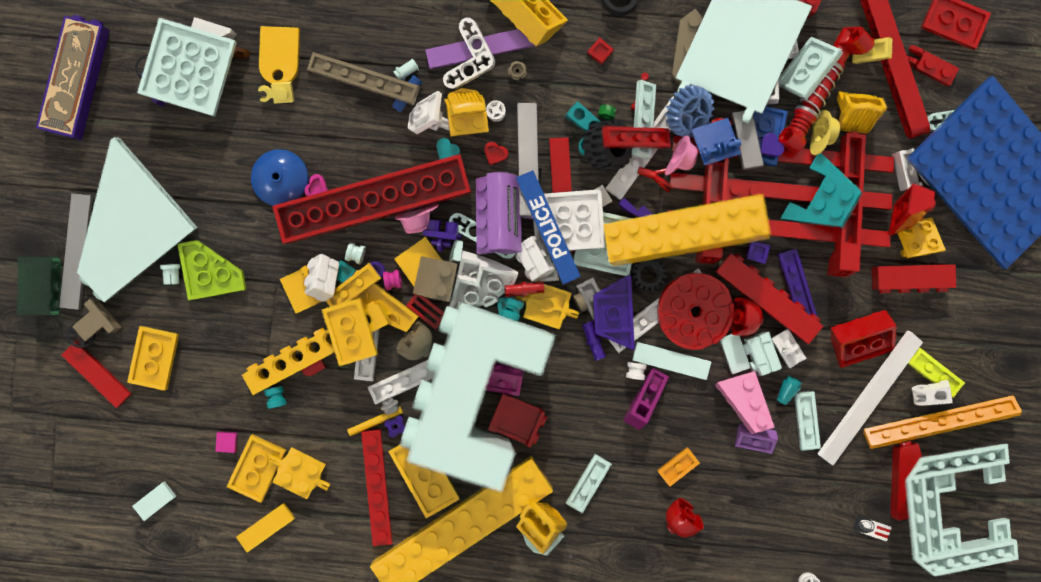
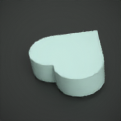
(455, 254)

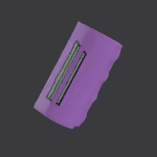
(498, 214)

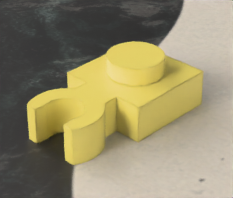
(280, 92)

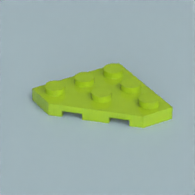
(208, 272)

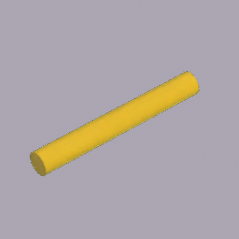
(372, 422)

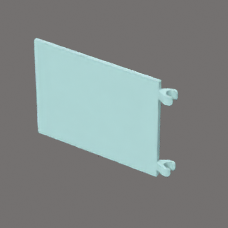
(743, 49)

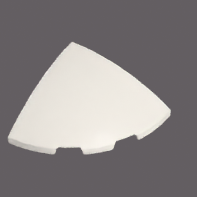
(480, 280)

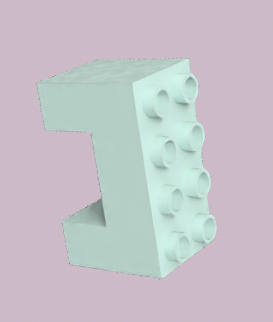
(444, 433)

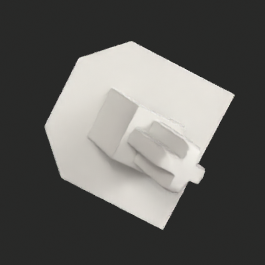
(427, 115)

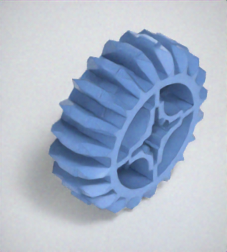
(689, 110)

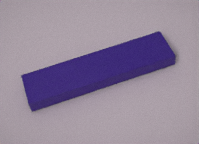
(796, 279)

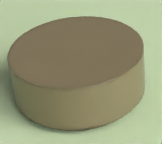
(580, 302)

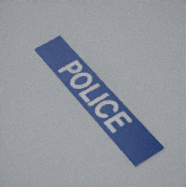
(548, 227)

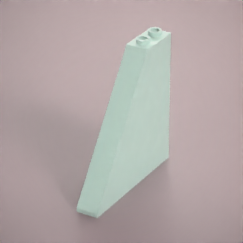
(129, 224)

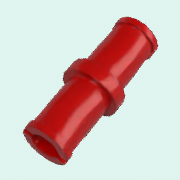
(524, 289)

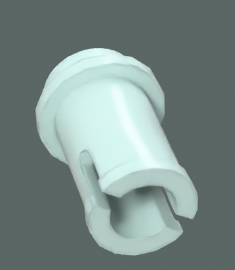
(405, 70)

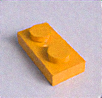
(678, 466)

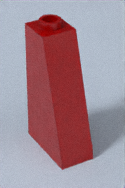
(904, 459)

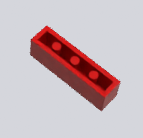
(914, 277)

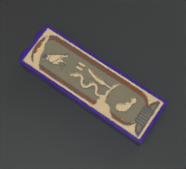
(73, 77)

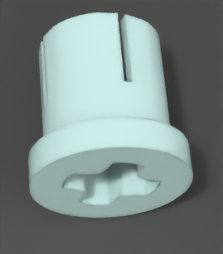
(170, 273)

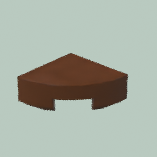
(241, 53)

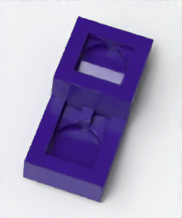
(630, 209)

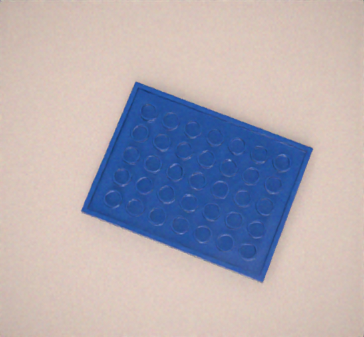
(987, 170)

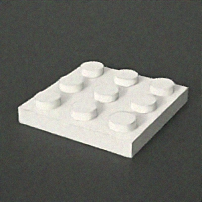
(579, 218)

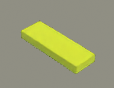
(935, 371)

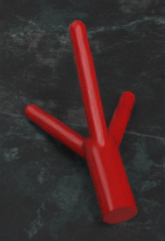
(653, 174)

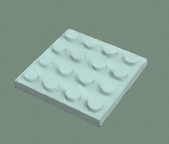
(187, 67)

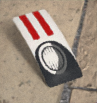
(872, 528)

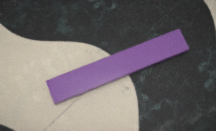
(460, 53)

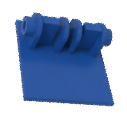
(716, 141)

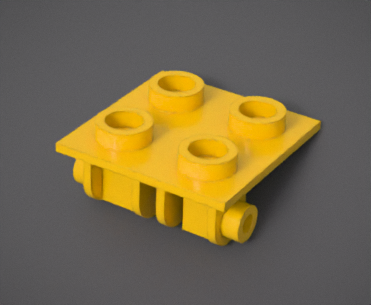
(921, 239)
(296, 289)

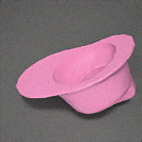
(683, 157)
(416, 220)

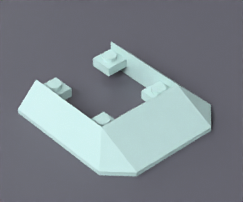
(939, 548)

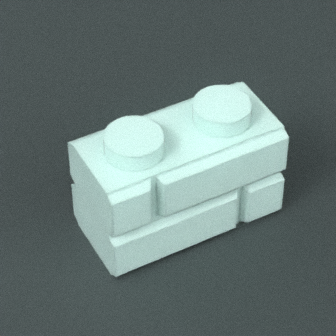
(762, 354)

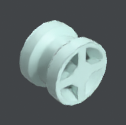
(355, 253)

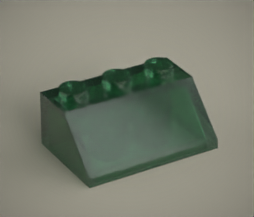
(38, 285)

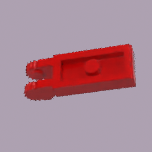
(932, 66)

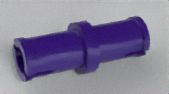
(593, 341)

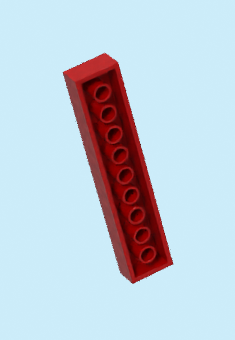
(371, 199)

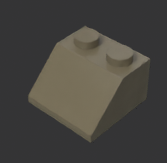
(435, 279)

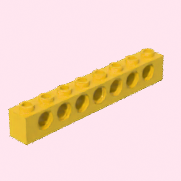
(257, 381)

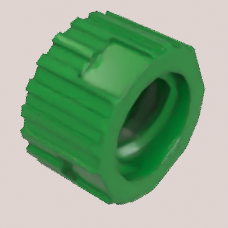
(607, 112)

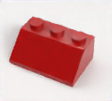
(863, 338)

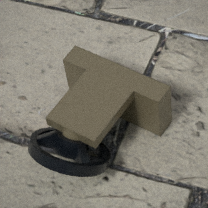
(92, 323)

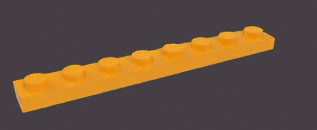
(942, 422)

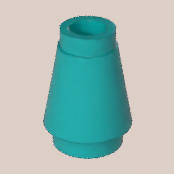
(788, 389)

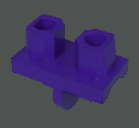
(451, 232)

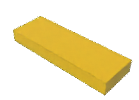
(354, 285)
(265, 527)

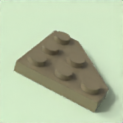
(687, 30)

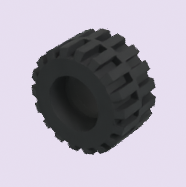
(601, 157)

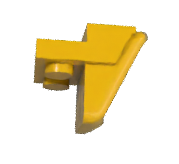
(859, 111)
(466, 112)
(541, 525)

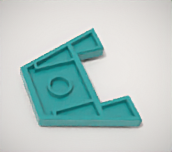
(831, 203)

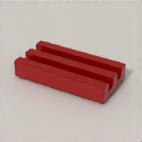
(414, 300)

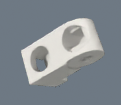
(932, 393)

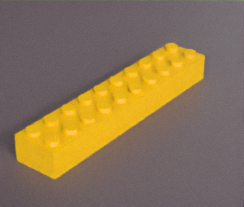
(462, 525)

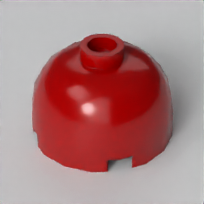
(746, 318)
(682, 520)

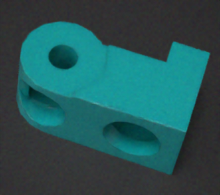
(581, 116)

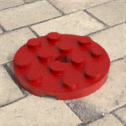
(714, 316)

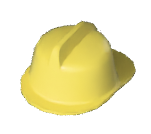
(824, 132)

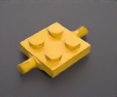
(548, 307)
(299, 473)

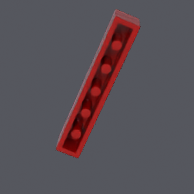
(769, 299)

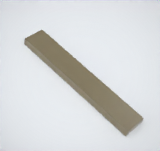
(363, 78)

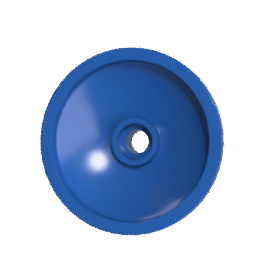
(292, 177)

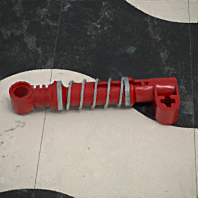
(851, 42)

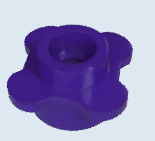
(398, 420)

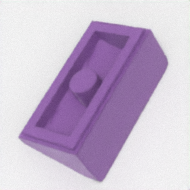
(761, 441)

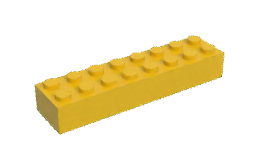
(687, 230)

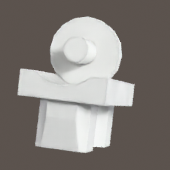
(788, 348)

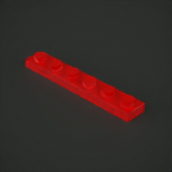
(377, 487)

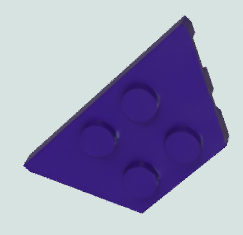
(615, 313)

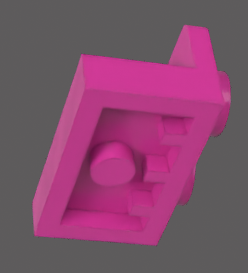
(505, 379)

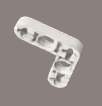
(478, 56)

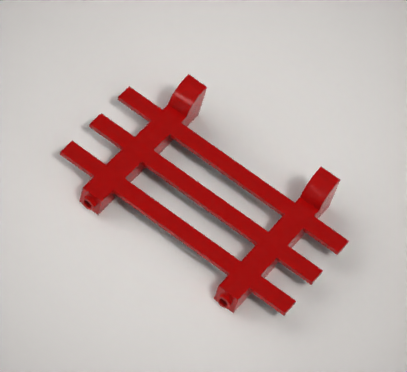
(848, 240)

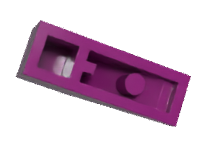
(646, 399)

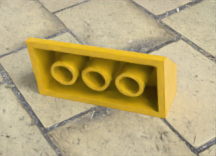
(534, 18)

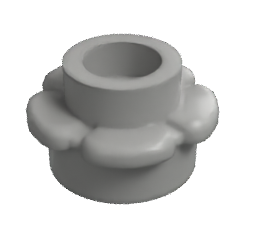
(390, 406)

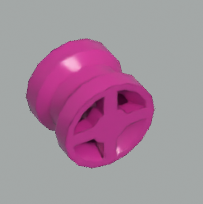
(392, 280)

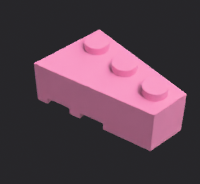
(747, 401)

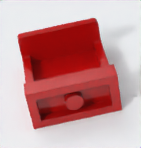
(517, 420)

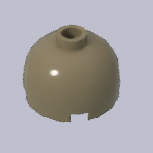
(416, 342)

